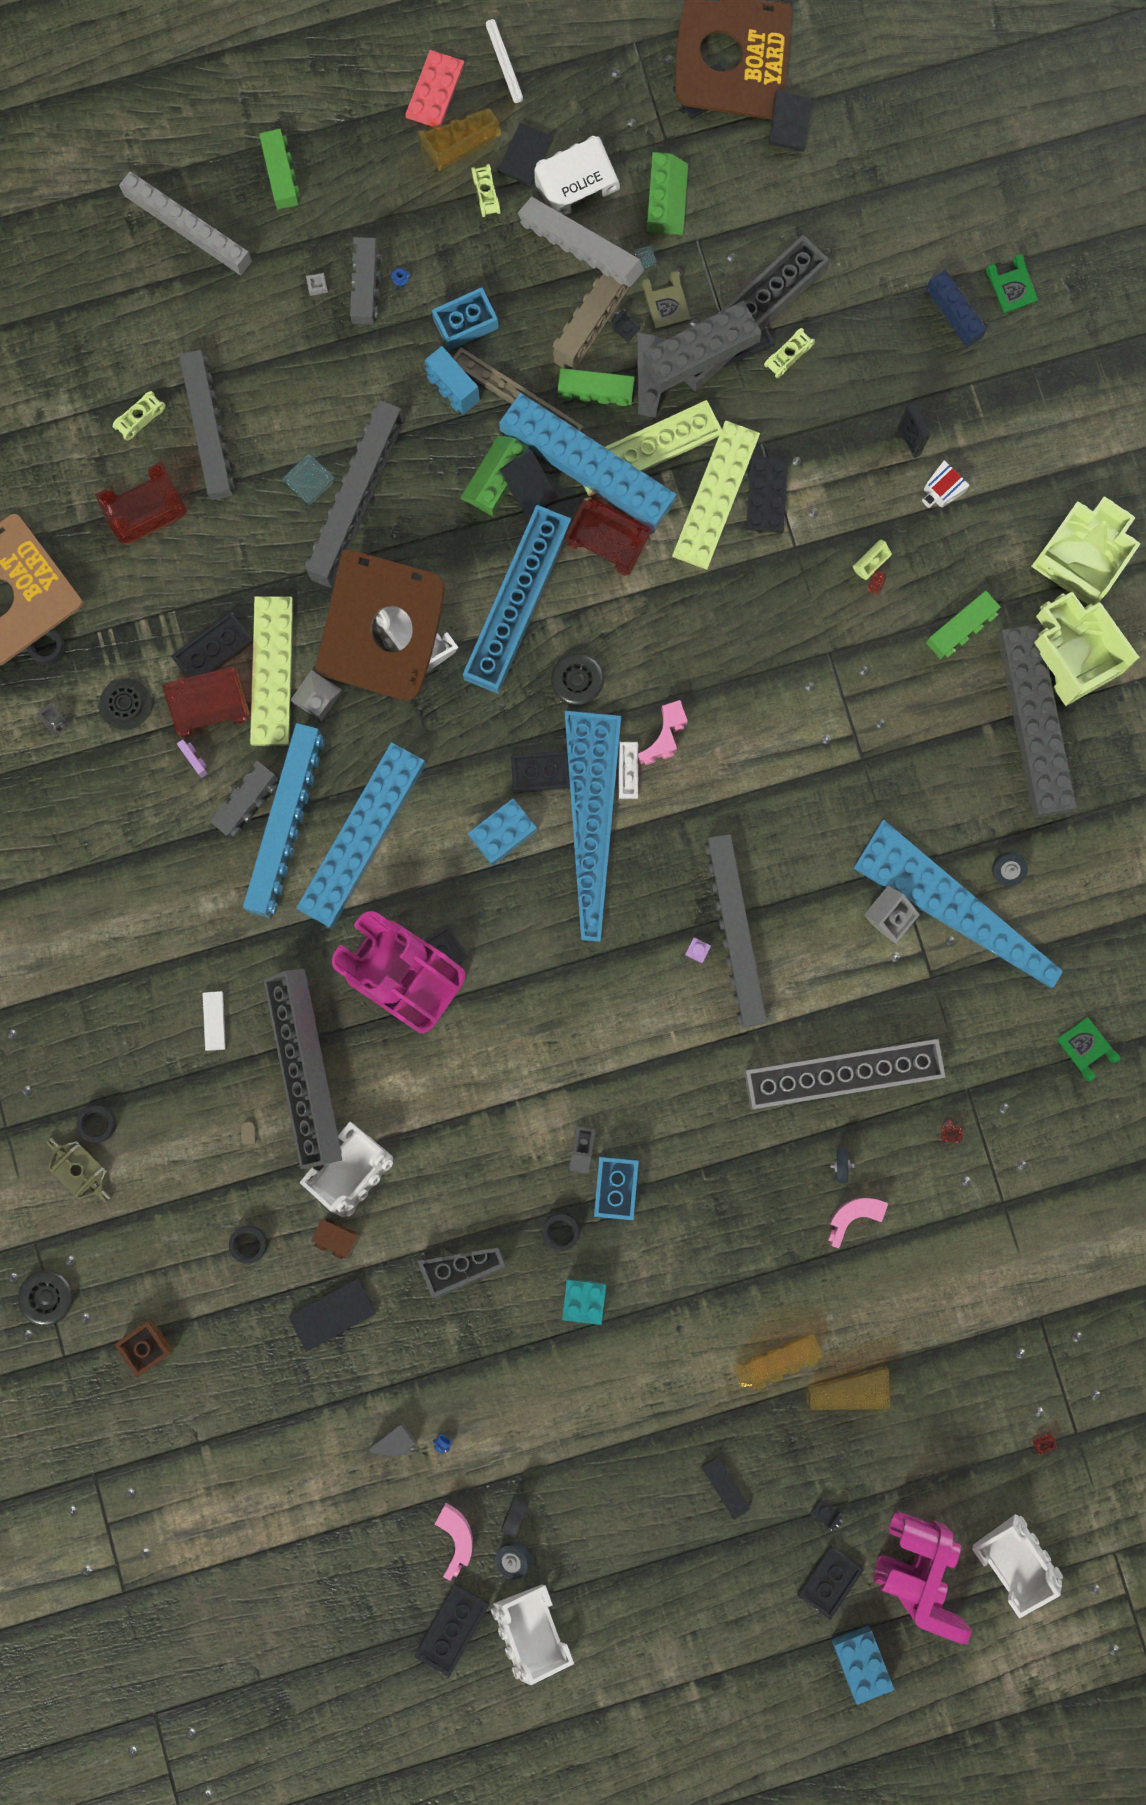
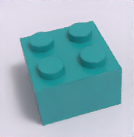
(584, 1301)

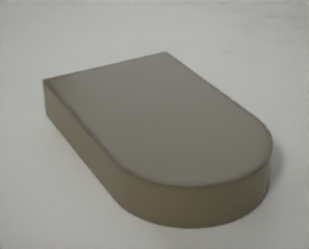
(248, 1133)

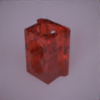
(877, 582)
(959, 1130)
(1044, 1439)

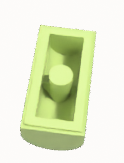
(872, 560)

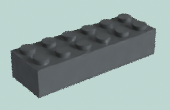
(702, 346)

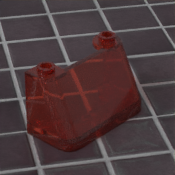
(143, 507)
(609, 534)
(207, 700)

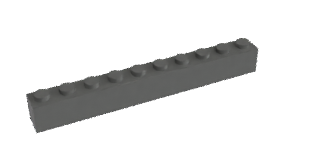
(736, 931)

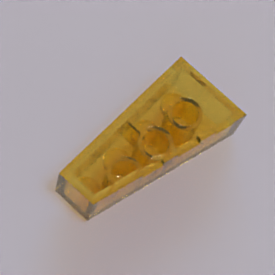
(459, 138)
(778, 1362)
(852, 1392)

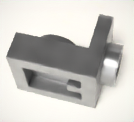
(53, 719)

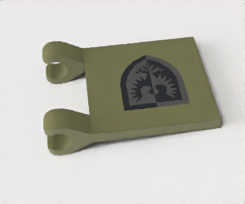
(667, 304)

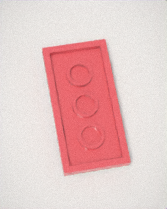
(435, 89)

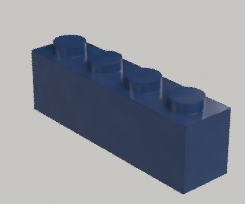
(956, 308)

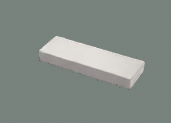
(628, 770)
(214, 1021)

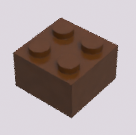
(335, 1238)
(144, 1348)

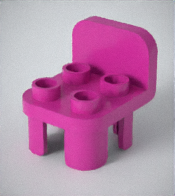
(400, 972)
(920, 1584)

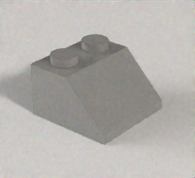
(892, 914)

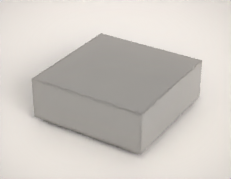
(317, 284)

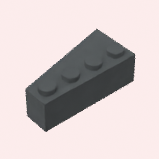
(365, 280)
(648, 391)
(245, 800)
(456, 1271)

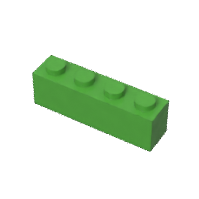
(278, 168)
(595, 387)
(964, 624)

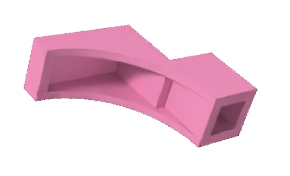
(673, 719)

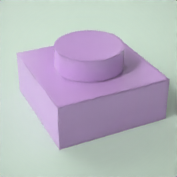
(697, 950)

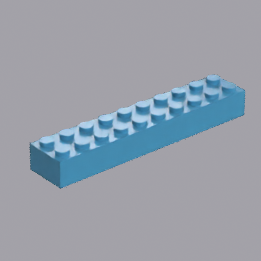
(588, 462)
(517, 599)
(283, 821)
(361, 835)

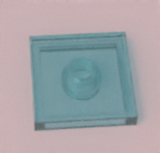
(309, 479)

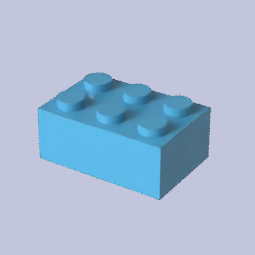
(465, 319)
(452, 381)
(502, 832)
(616, 1188)
(862, 1664)

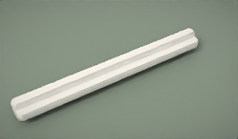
(504, 61)

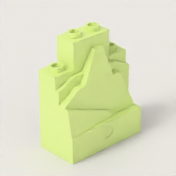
(1089, 550)
(1081, 646)

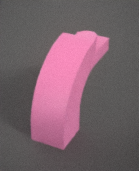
(851, 1210)
(458, 1527)

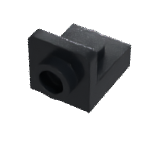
(624, 325)
(827, 1514)

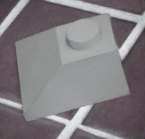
(316, 695)

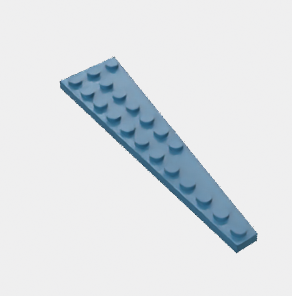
(592, 775)
(902, 866)

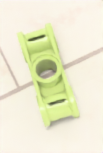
(483, 181)
(780, 361)
(148, 406)

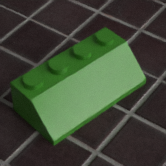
(667, 194)
(487, 485)

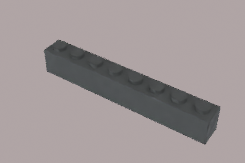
(205, 424)

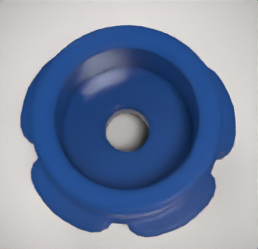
(400, 281)
(442, 1444)

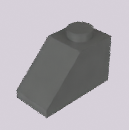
(582, 1150)
(395, 1442)

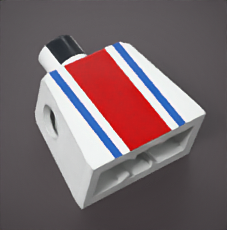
(944, 486)

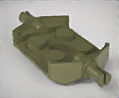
(92, 1176)

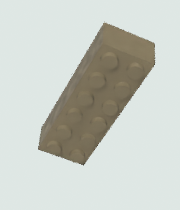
(588, 321)

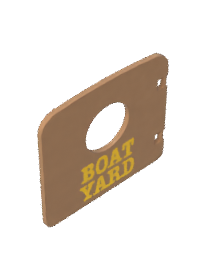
(40, 589)

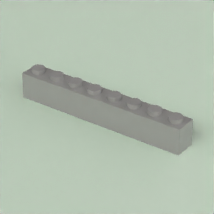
(185, 223)
(581, 242)

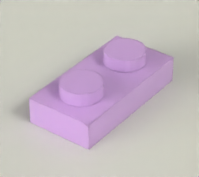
(198, 764)

